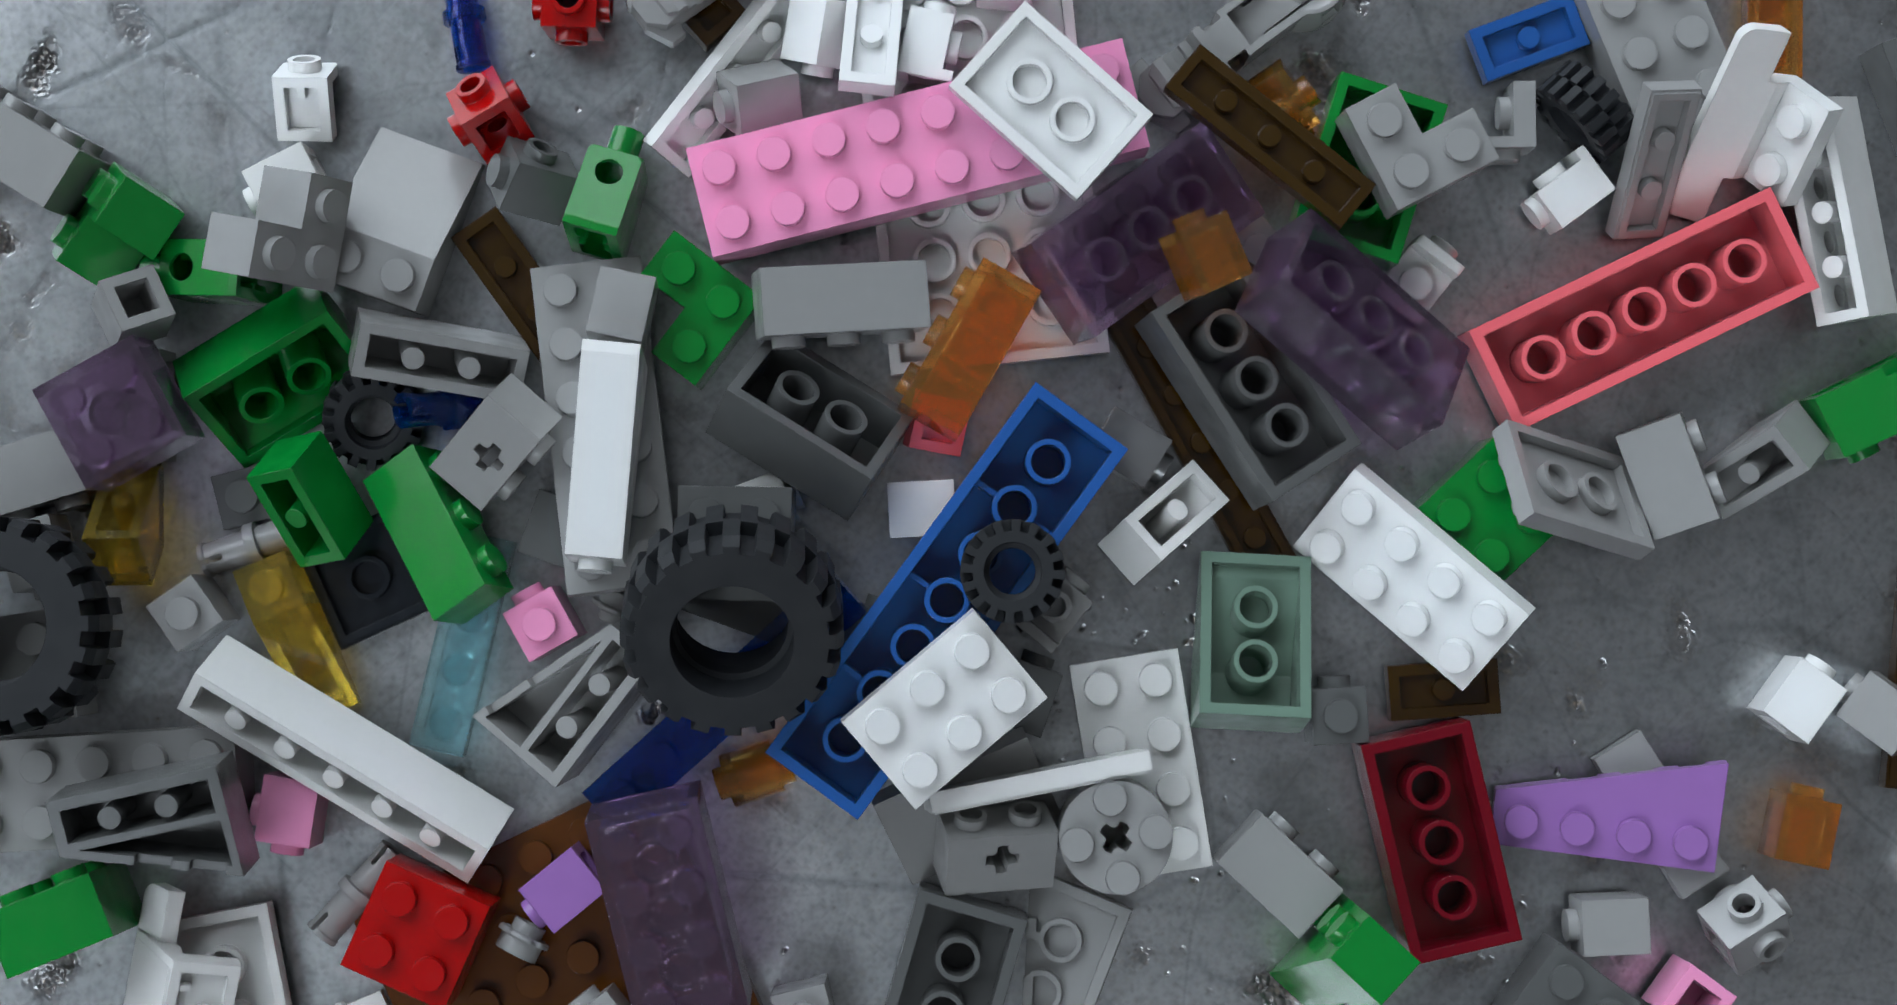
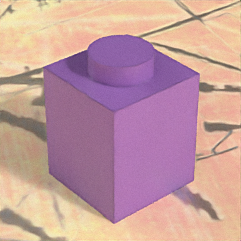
(562, 889)

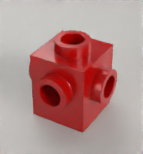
(574, 24)
(488, 112)

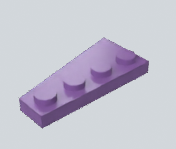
(1638, 817)

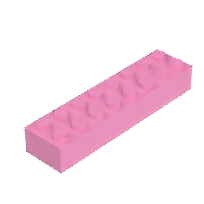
(864, 167)

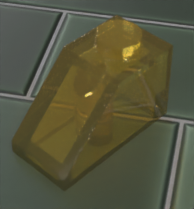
(129, 528)

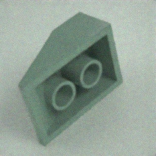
(1252, 643)

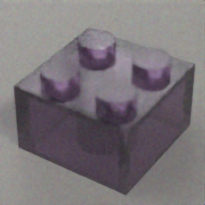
(118, 413)

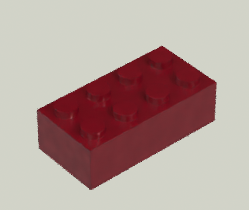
(1436, 840)

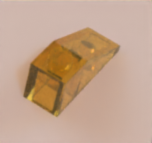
(294, 625)

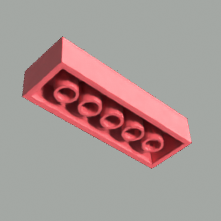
(1639, 311)

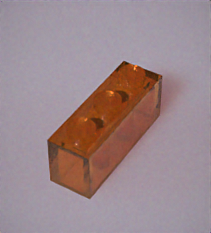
(966, 348)

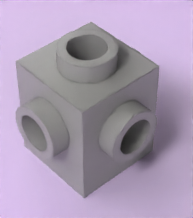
(1747, 924)

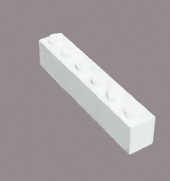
(345, 758)

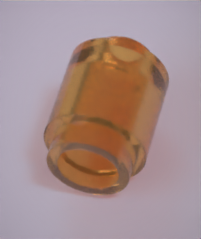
(750, 774)

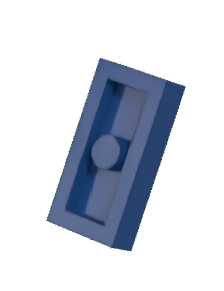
(1526, 39)

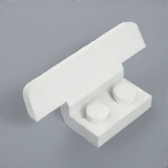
(1754, 126)
(160, 969)

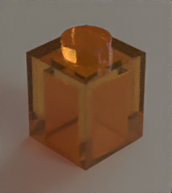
(1204, 253)
(1800, 826)

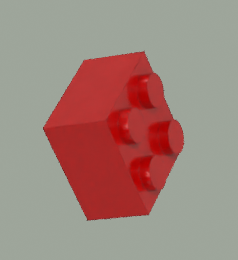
(420, 931)

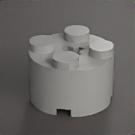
(1122, 866)

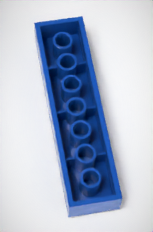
(1035, 470)

